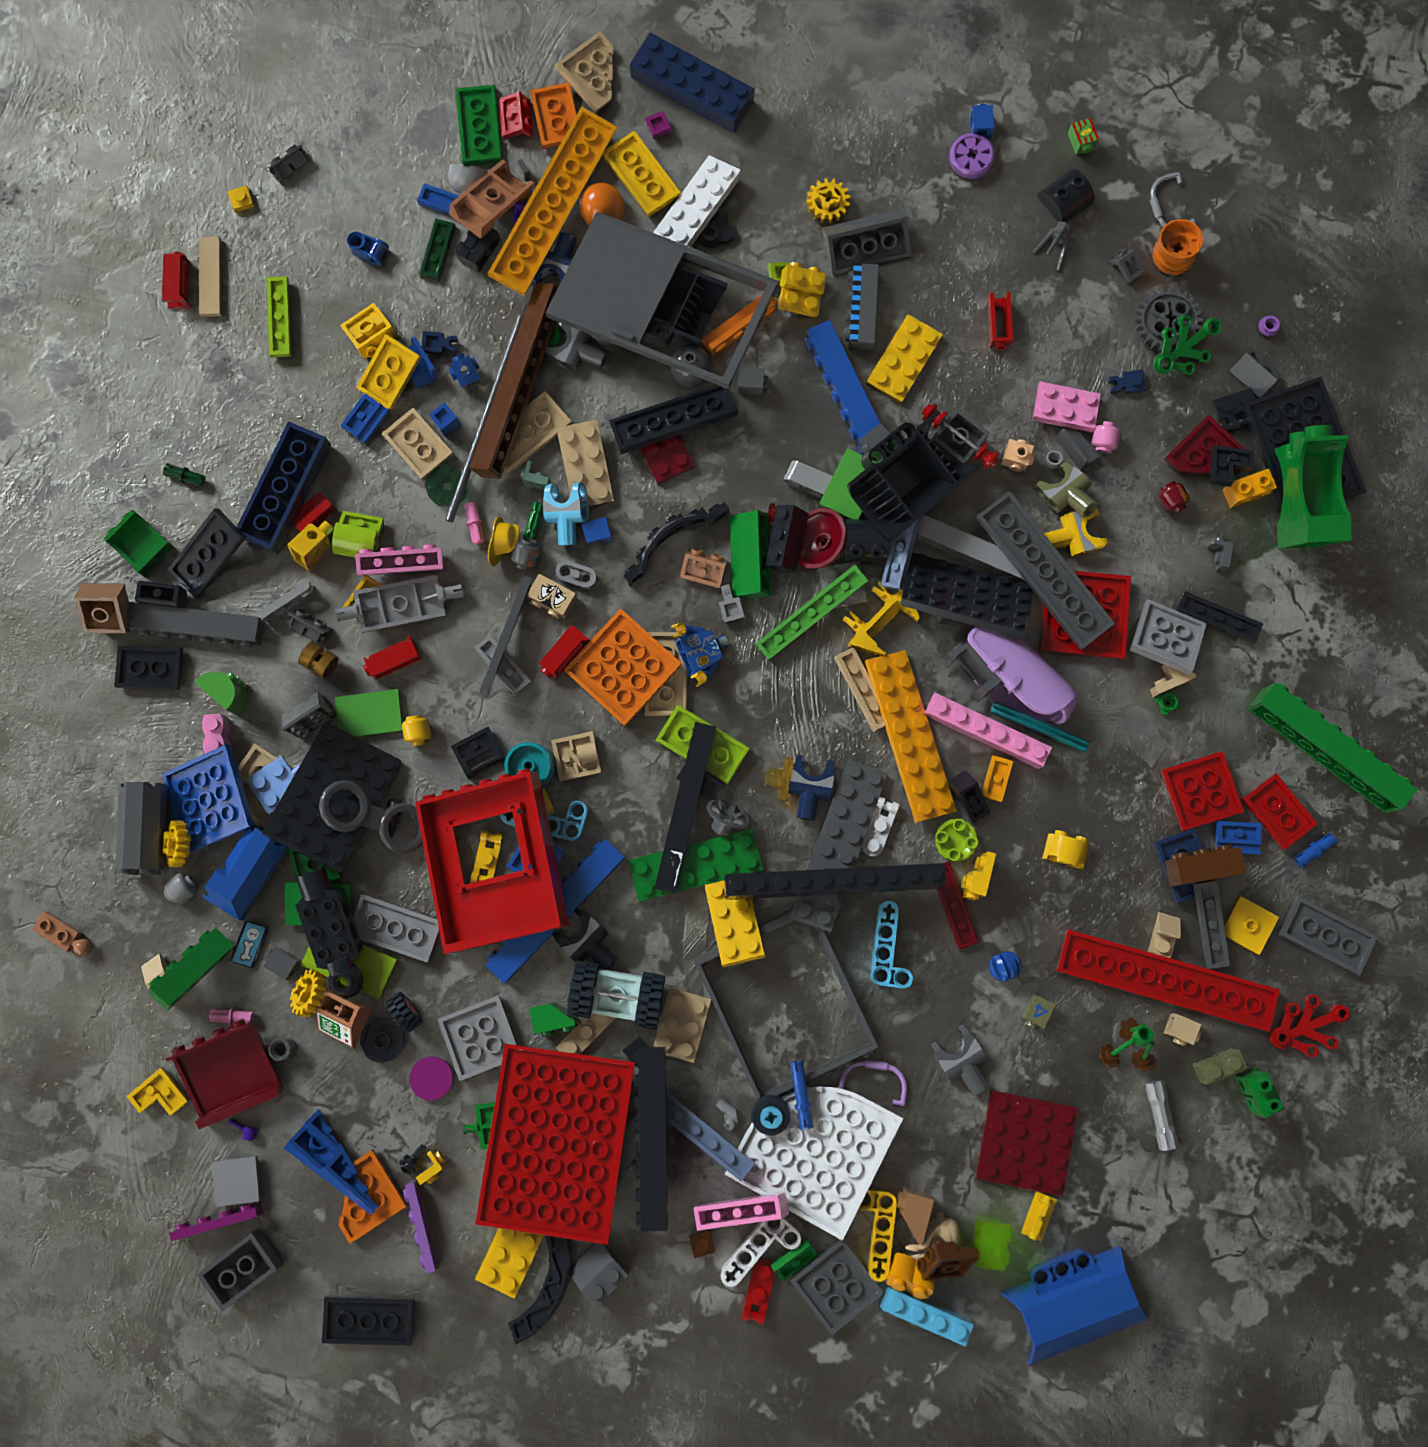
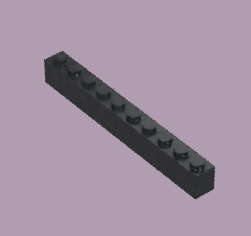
(834, 881)

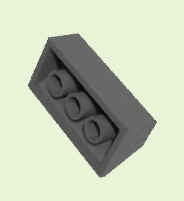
(867, 241)

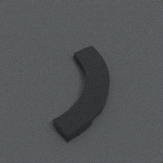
(551, 1293)

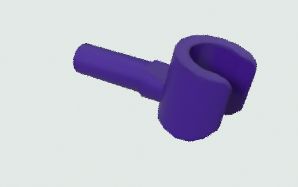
(249, 1131)

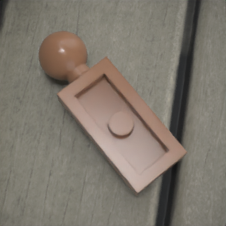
(61, 934)

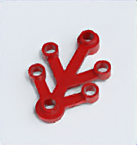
(1306, 1027)

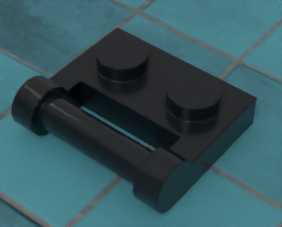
(475, 746)

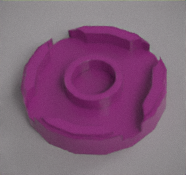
(431, 1078)

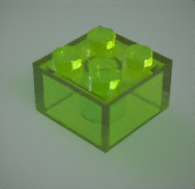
(991, 1240)

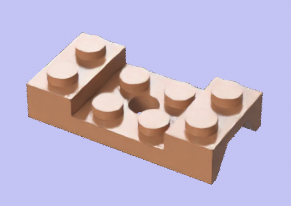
(478, 210)

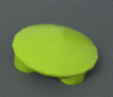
(956, 840)

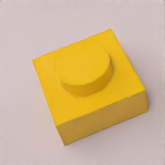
(241, 198)

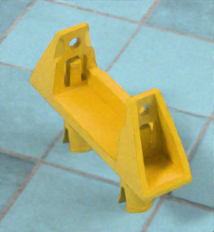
(866, 631)

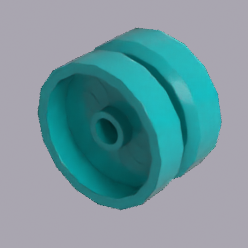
(540, 757)

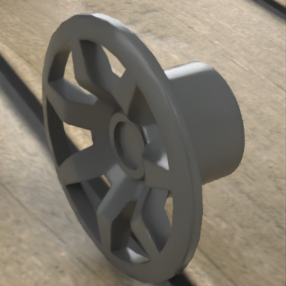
(725, 819)

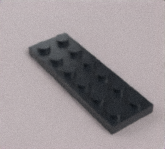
(673, 418)

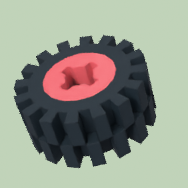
(404, 1012)

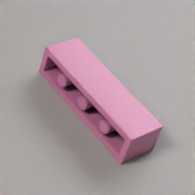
(741, 1211)

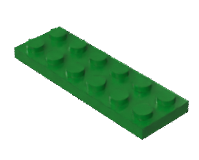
(702, 865)

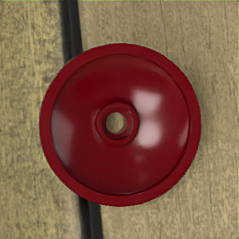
(820, 527)

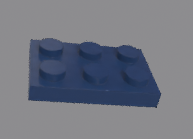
(1179, 843)

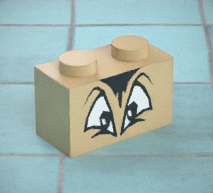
(551, 596)

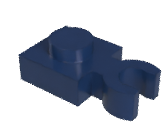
(435, 343)
(1131, 382)

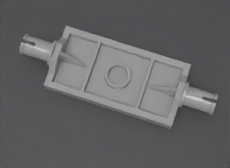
(399, 603)

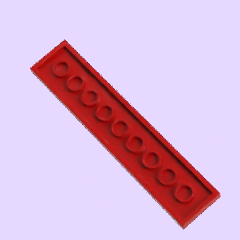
(1168, 980)

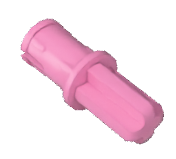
(474, 522)
(229, 1016)

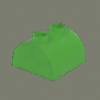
(225, 690)

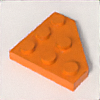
(356, 1221)

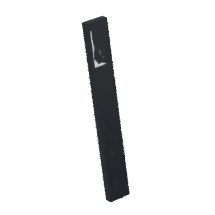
(685, 807)

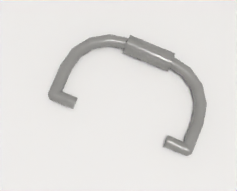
(1154, 200)

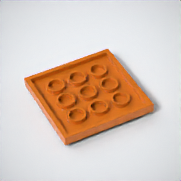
(623, 667)

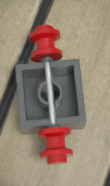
(960, 437)

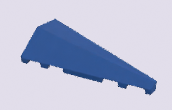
(321, 1153)

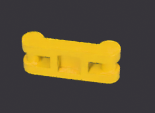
(487, 857)

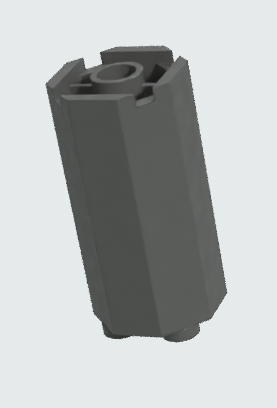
(141, 828)

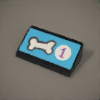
(249, 944)

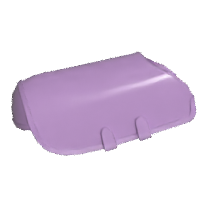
(1026, 677)

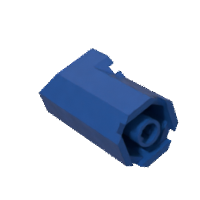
(245, 874)

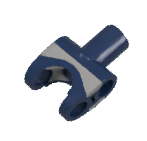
(558, 261)
(810, 788)

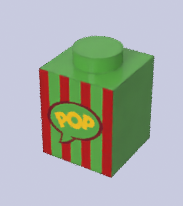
(1083, 136)

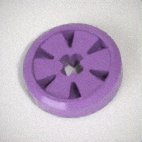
(976, 145)

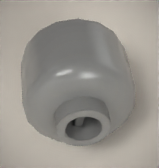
(180, 888)

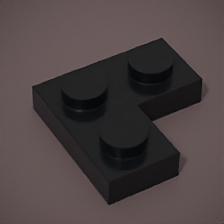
(1226, 460)

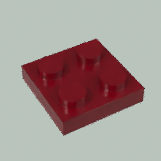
(667, 459)

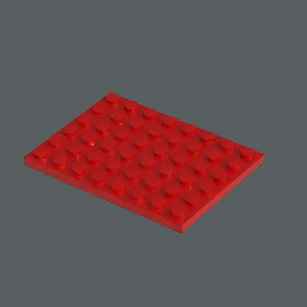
(555, 1144)

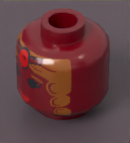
(1173, 497)

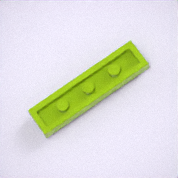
(279, 317)

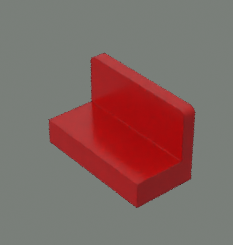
(314, 512)

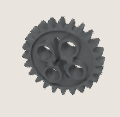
(1150, 318)

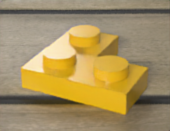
(158, 1087)

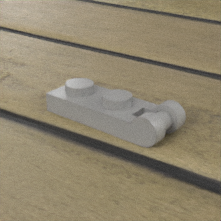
(287, 600)

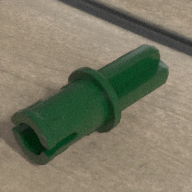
(183, 475)

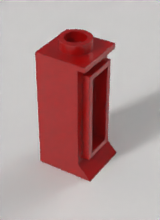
(175, 280)
(1005, 304)
(563, 652)
(392, 659)

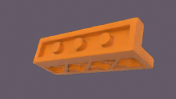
(734, 328)

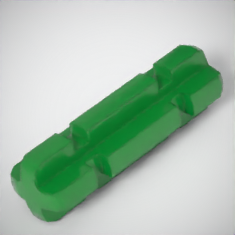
(533, 520)

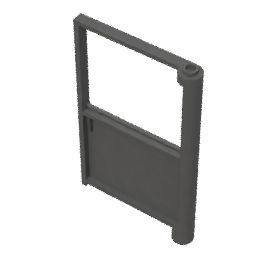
(622, 279)

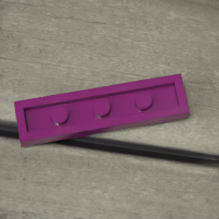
(206, 1223)

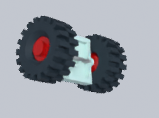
(616, 994)

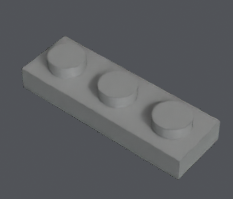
(508, 671)

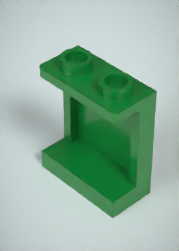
(138, 543)

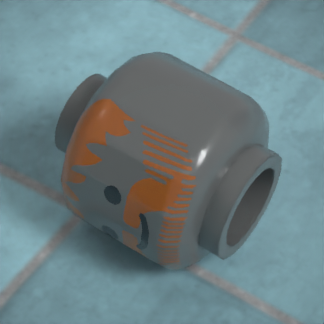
(525, 553)

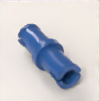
(1315, 850)

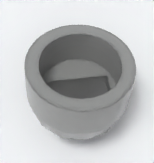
(1052, 459)

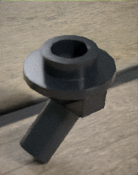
(409, 1163)

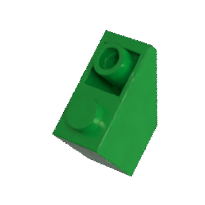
(551, 1017)

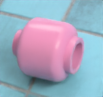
(1106, 437)

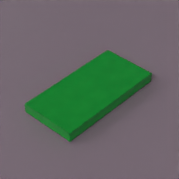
(478, 125)

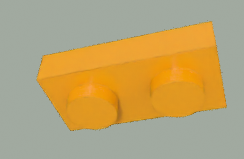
(996, 778)

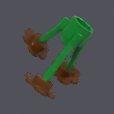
(1133, 1034)

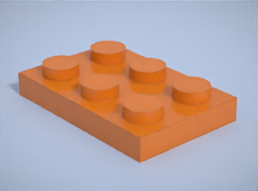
(553, 112)

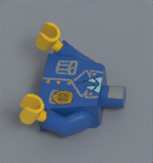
(699, 650)

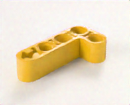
(877, 1234)

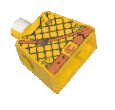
(310, 544)

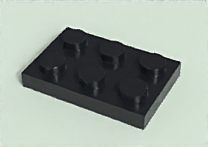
(148, 667)

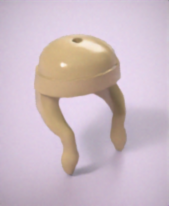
(938, 1229)

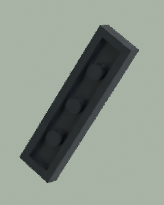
(1219, 617)

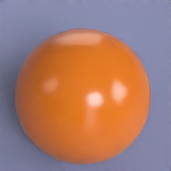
(602, 199)

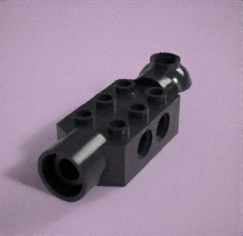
(330, 931)

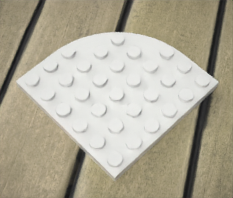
(824, 1166)

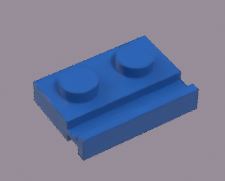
(365, 418)
(1240, 835)

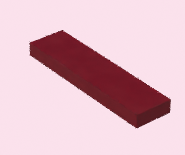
(956, 911)

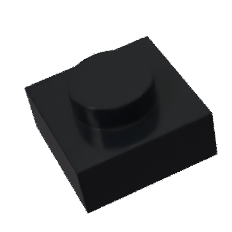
(633, 1047)

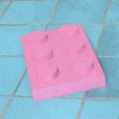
(1066, 407)

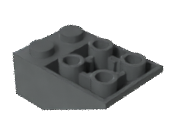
(307, 716)

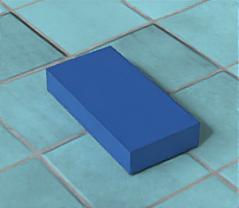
(436, 198)

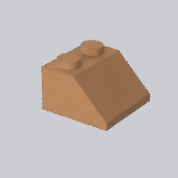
(102, 607)
(915, 1210)

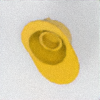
(502, 540)

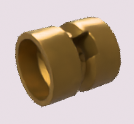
(320, 661)

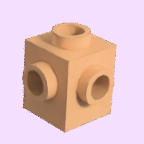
(1018, 455)

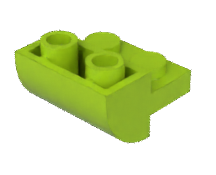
(356, 533)

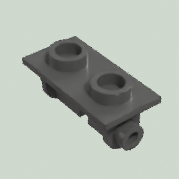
(281, 165)
(300, 620)

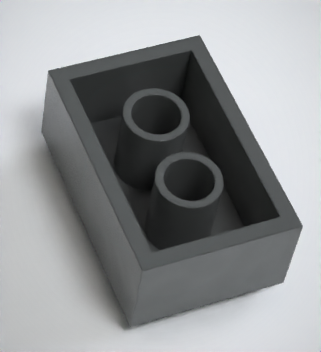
(240, 1269)

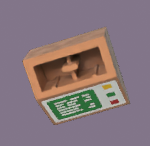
(342, 1018)

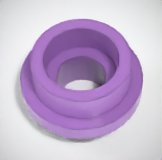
(1273, 322)

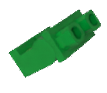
(1259, 1092)

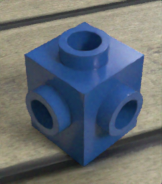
(464, 377)

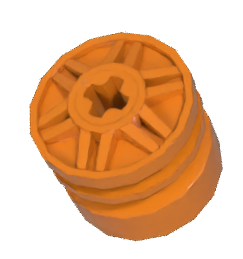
(1179, 237)

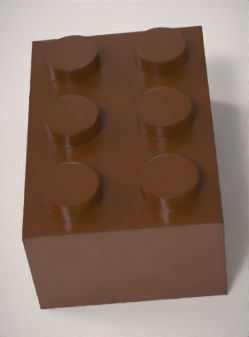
(1205, 865)

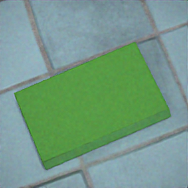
(837, 495)
(370, 713)

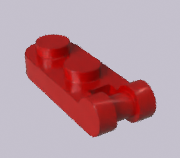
(758, 1291)

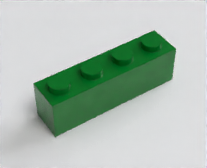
(190, 969)

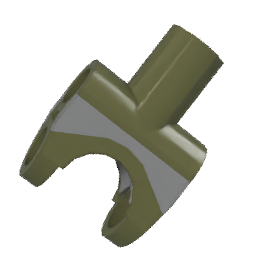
(1068, 491)

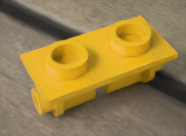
(1038, 1216)

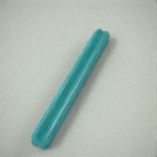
(1039, 726)

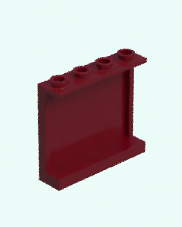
(227, 1072)

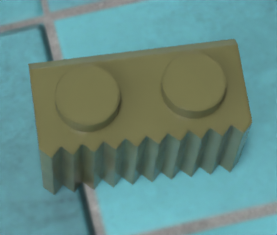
(1220, 1066)

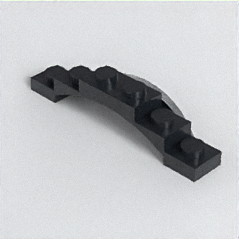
(672, 526)

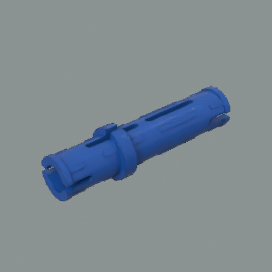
(801, 1094)

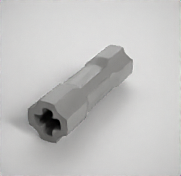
(1165, 1130)

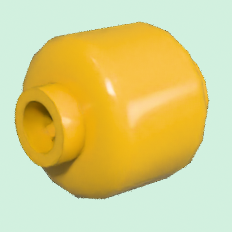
(416, 730)

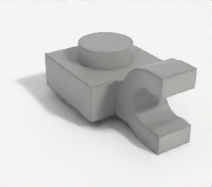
(730, 607)

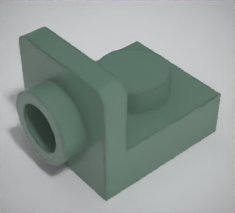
(537, 480)

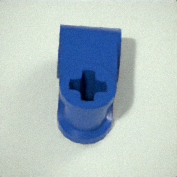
(370, 249)

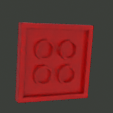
(1202, 791)

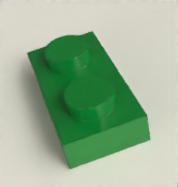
(794, 1260)

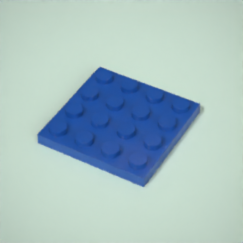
(209, 797)

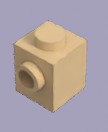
(1183, 1030)

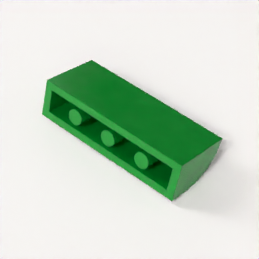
(748, 555)

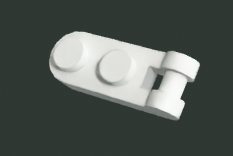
(879, 828)

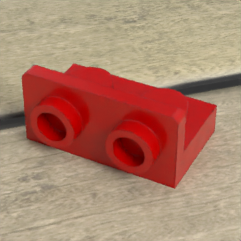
(516, 115)

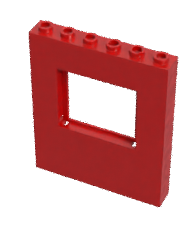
(501, 905)

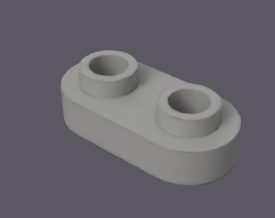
(576, 575)

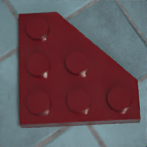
(1193, 453)

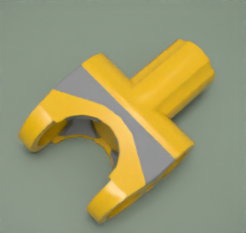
(1075, 535)

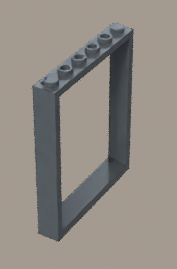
(826, 1068)

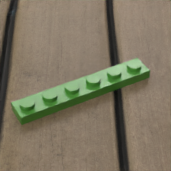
(811, 612)

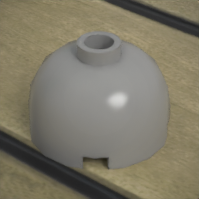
(462, 177)

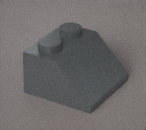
(598, 1273)

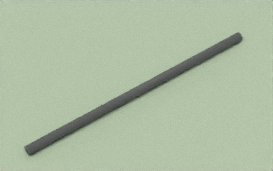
(466, 470)

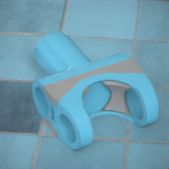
(566, 513)

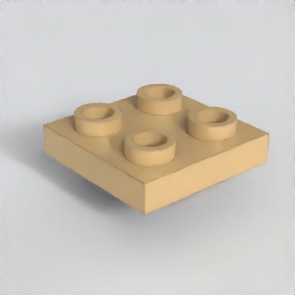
(576, 756)

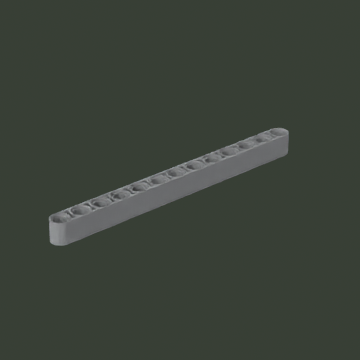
(929, 530)

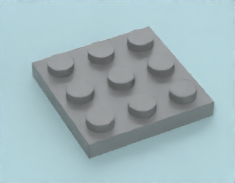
(1168, 637)
(477, 1037)

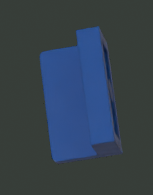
(425, 371)

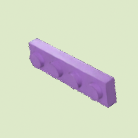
(423, 1235)

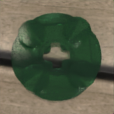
(435, 481)

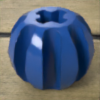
(1005, 966)

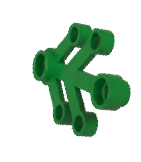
(1183, 346)

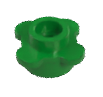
(1173, 702)

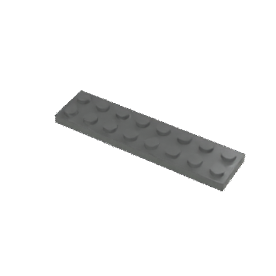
(1044, 570)
(841, 839)

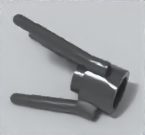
(1059, 235)

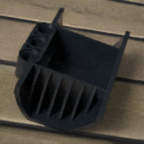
(685, 308)
(905, 480)

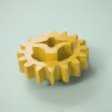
(827, 191)
(176, 843)
(307, 993)

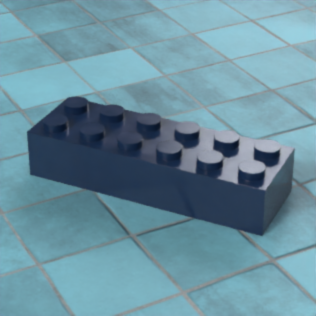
(691, 82)
(283, 487)

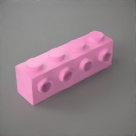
(398, 561)

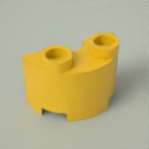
(1066, 849)

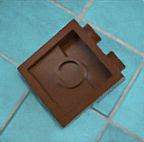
(946, 1261)

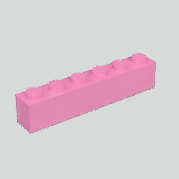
(987, 731)

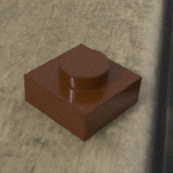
(702, 1243)

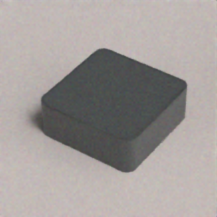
(523, 169)

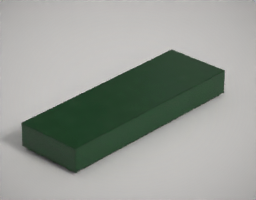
(437, 250)

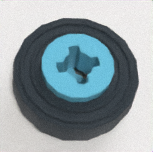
(769, 1106)

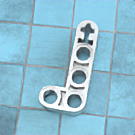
(755, 1250)

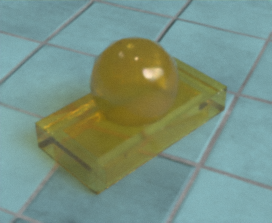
(780, 778)

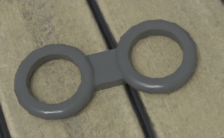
(369, 816)

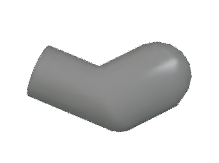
(730, 1114)

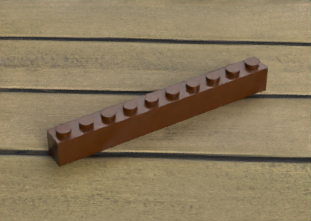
(515, 385)

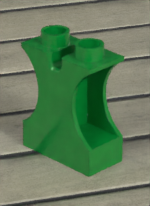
(1312, 490)

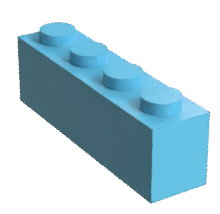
(927, 1315)

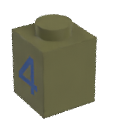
(1037, 1012)

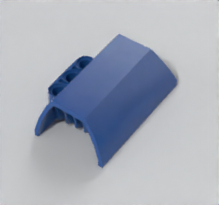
(1076, 1304)

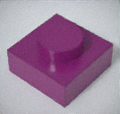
(658, 124)

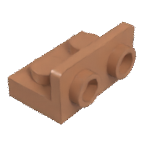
(703, 567)

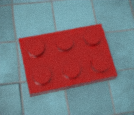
(1279, 811)

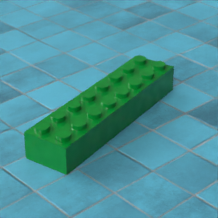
(1332, 748)

